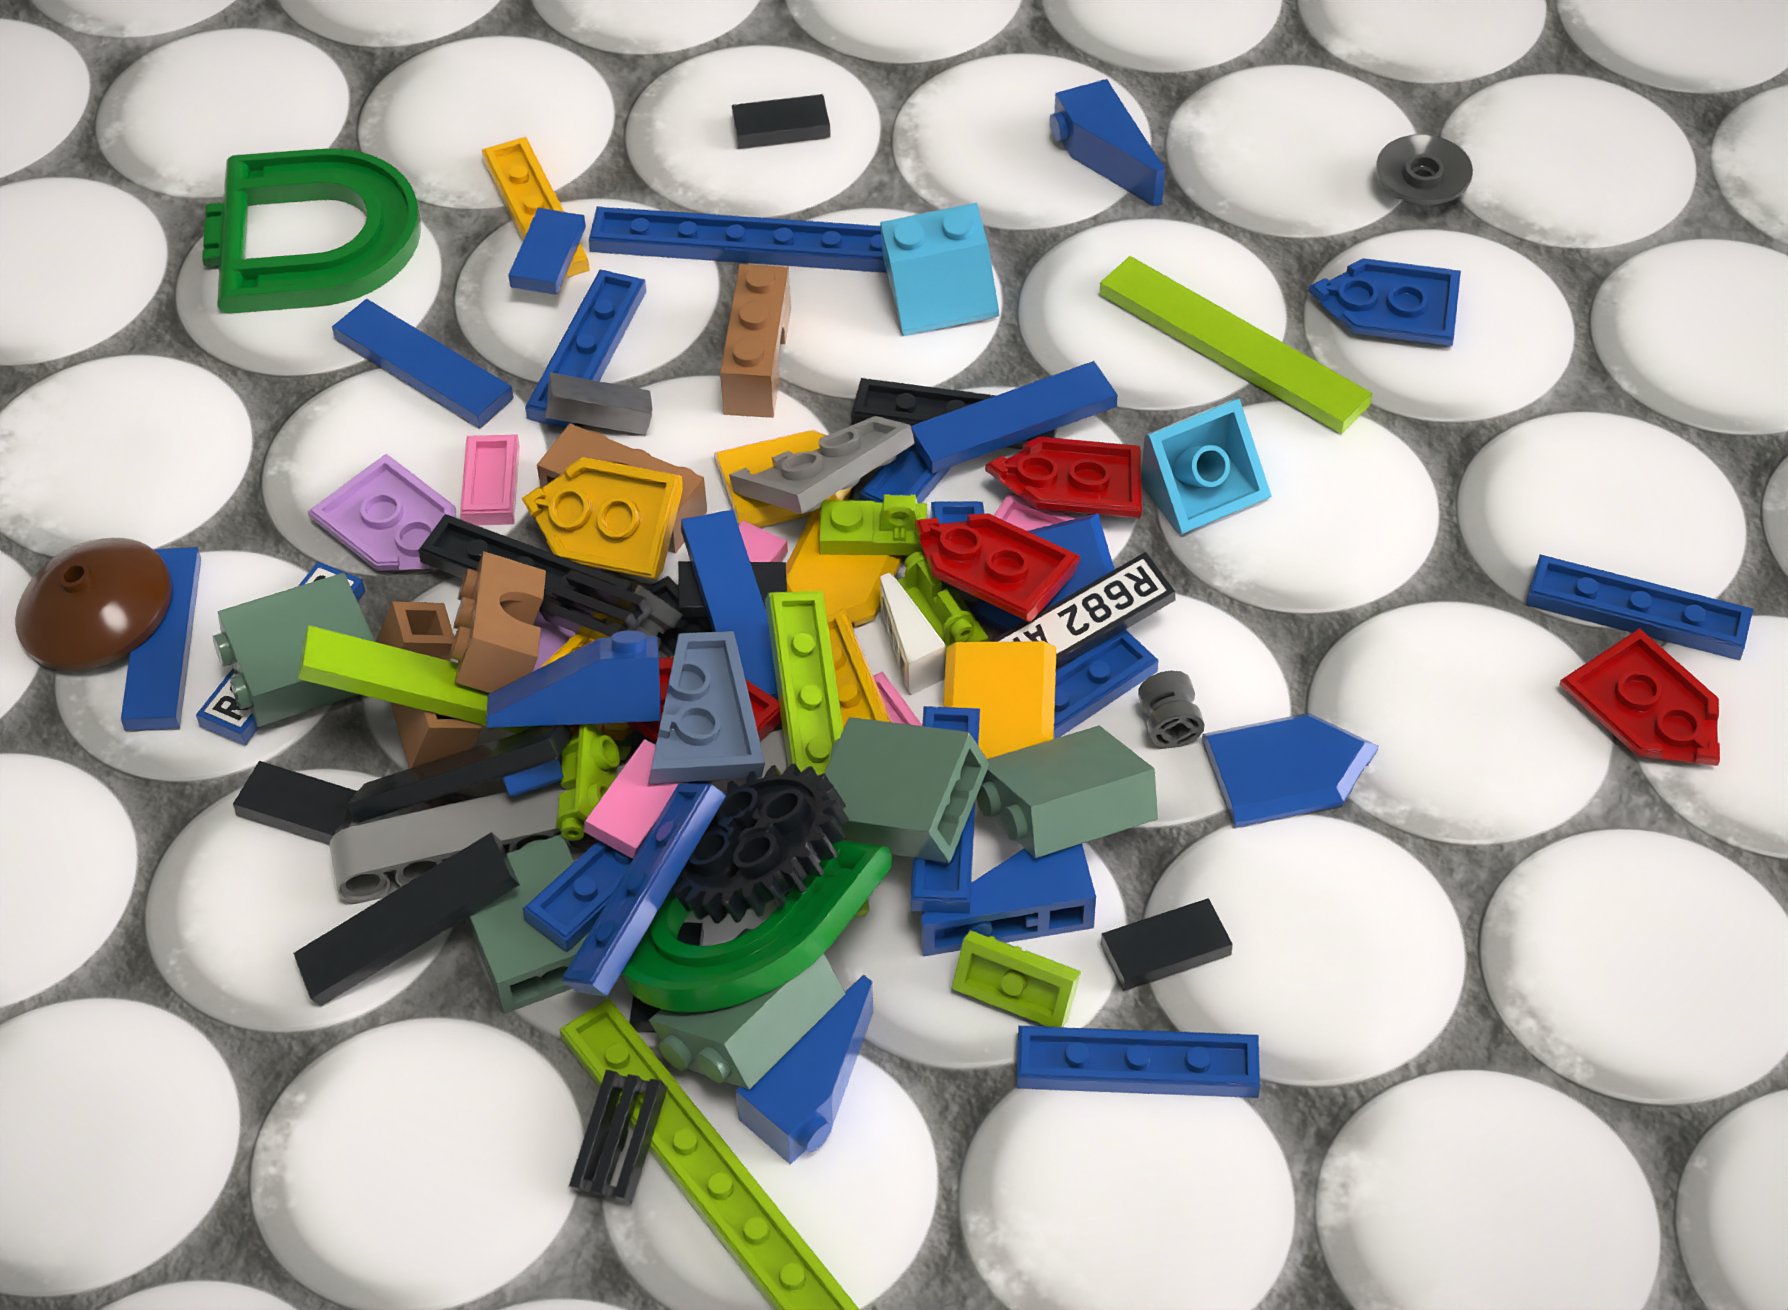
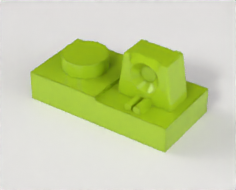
(871, 526)
(1015, 980)

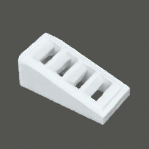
(913, 639)

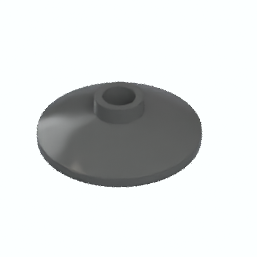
(1424, 169)

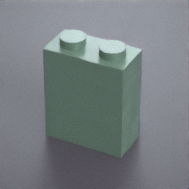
(266, 646)
(906, 785)
(1068, 791)
(516, 955)
(750, 1037)

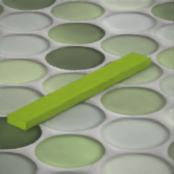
(709, 1171)

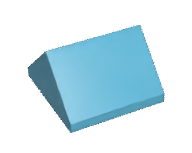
(1203, 467)

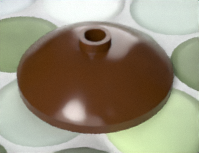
(93, 604)

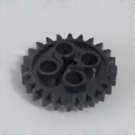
(762, 844)

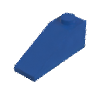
(1107, 139)
(592, 685)
(1019, 902)
(803, 1091)

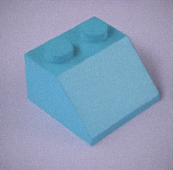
(939, 269)

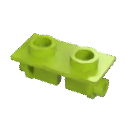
(940, 603)
(591, 768)

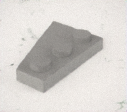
(808, 478)

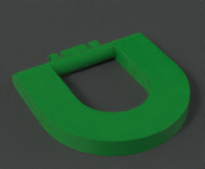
(315, 278)
(776, 951)

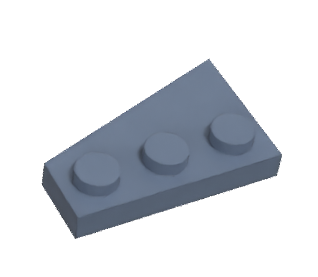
(706, 715)

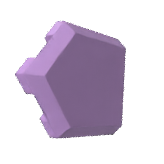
(383, 515)

